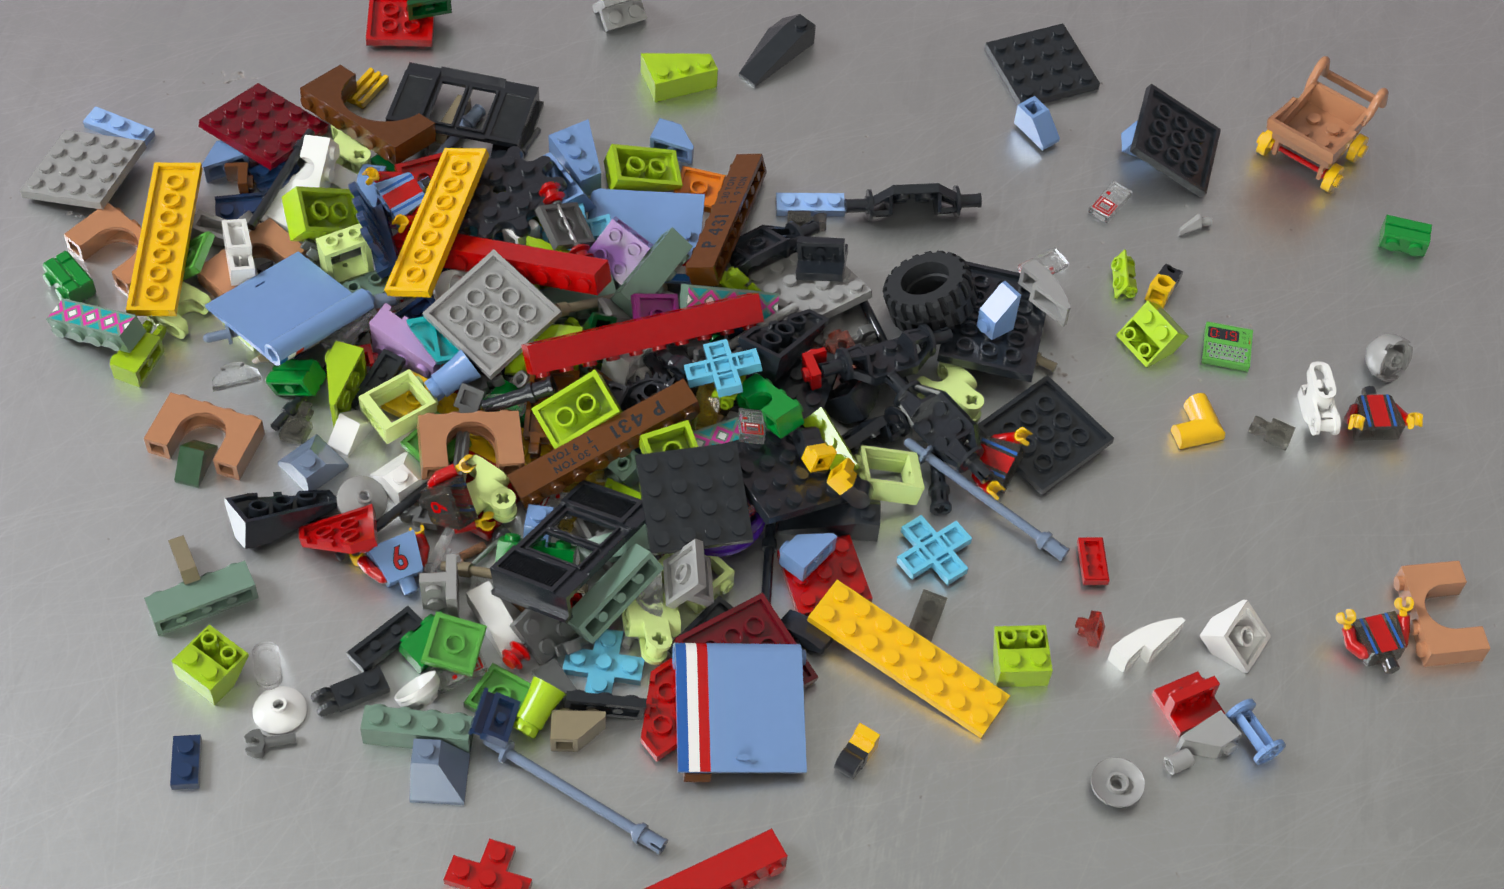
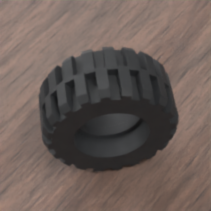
(930, 291)

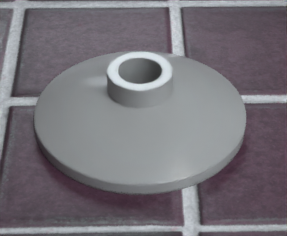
(349, 492)
(1118, 772)

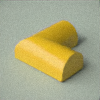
(1203, 424)

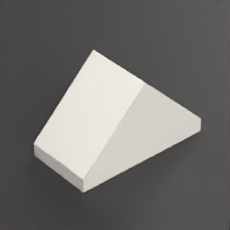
(349, 432)

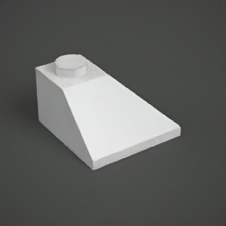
(399, 477)
(1236, 636)

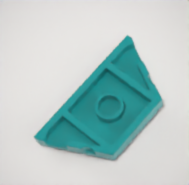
(432, 340)

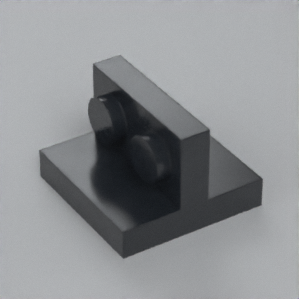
(821, 258)

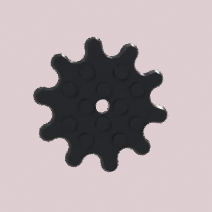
(521, 197)

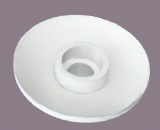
(280, 720)

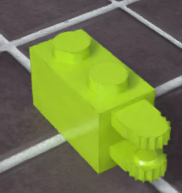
(138, 364)

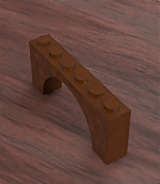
(389, 139)

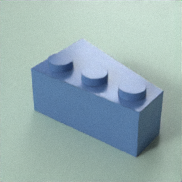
(577, 154)
(573, 192)

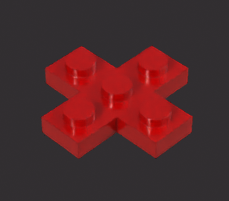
(489, 873)

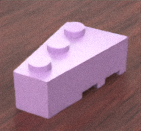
(393, 334)

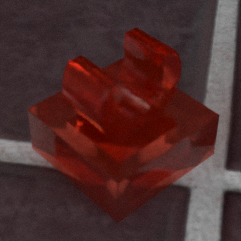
(1091, 628)

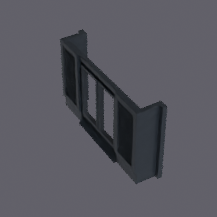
(509, 120)
(548, 582)

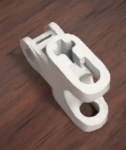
(1318, 403)

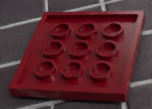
(261, 125)
(747, 624)

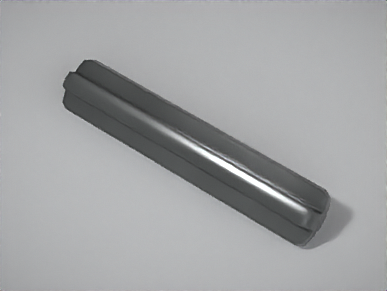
(461, 448)

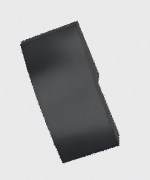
(808, 635)

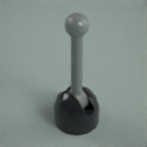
(498, 532)

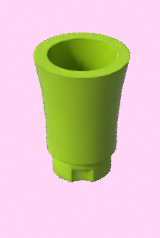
(537, 707)

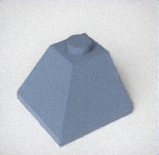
(313, 464)
(438, 773)

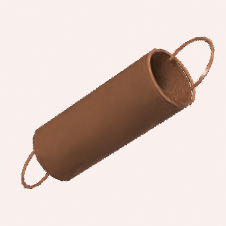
(472, 551)

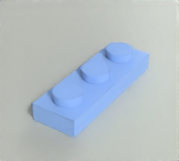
(118, 126)
(827, 203)

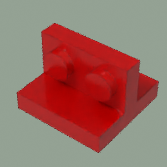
(1188, 701)

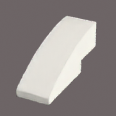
(238, 251)
(493, 614)
(1145, 642)

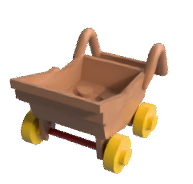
(1322, 125)

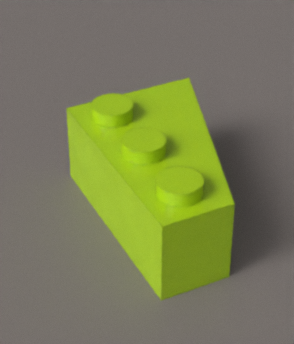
(678, 74)

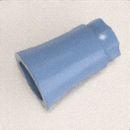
(451, 376)

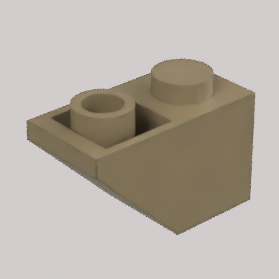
(575, 729)

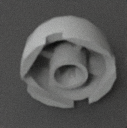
(1388, 356)

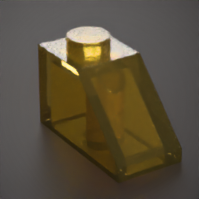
(708, 406)

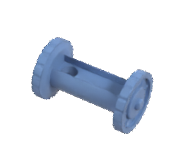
(1255, 732)

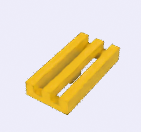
(364, 85)

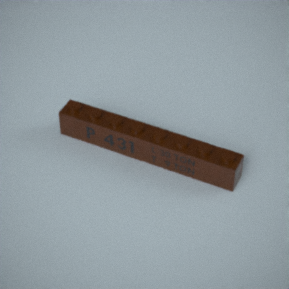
(726, 220)
(602, 444)

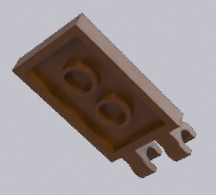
(532, 428)

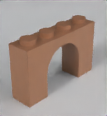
(102, 229)
(267, 242)
(183, 414)
(498, 428)
(1433, 641)

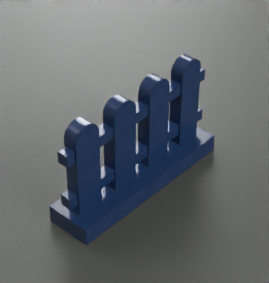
(375, 231)

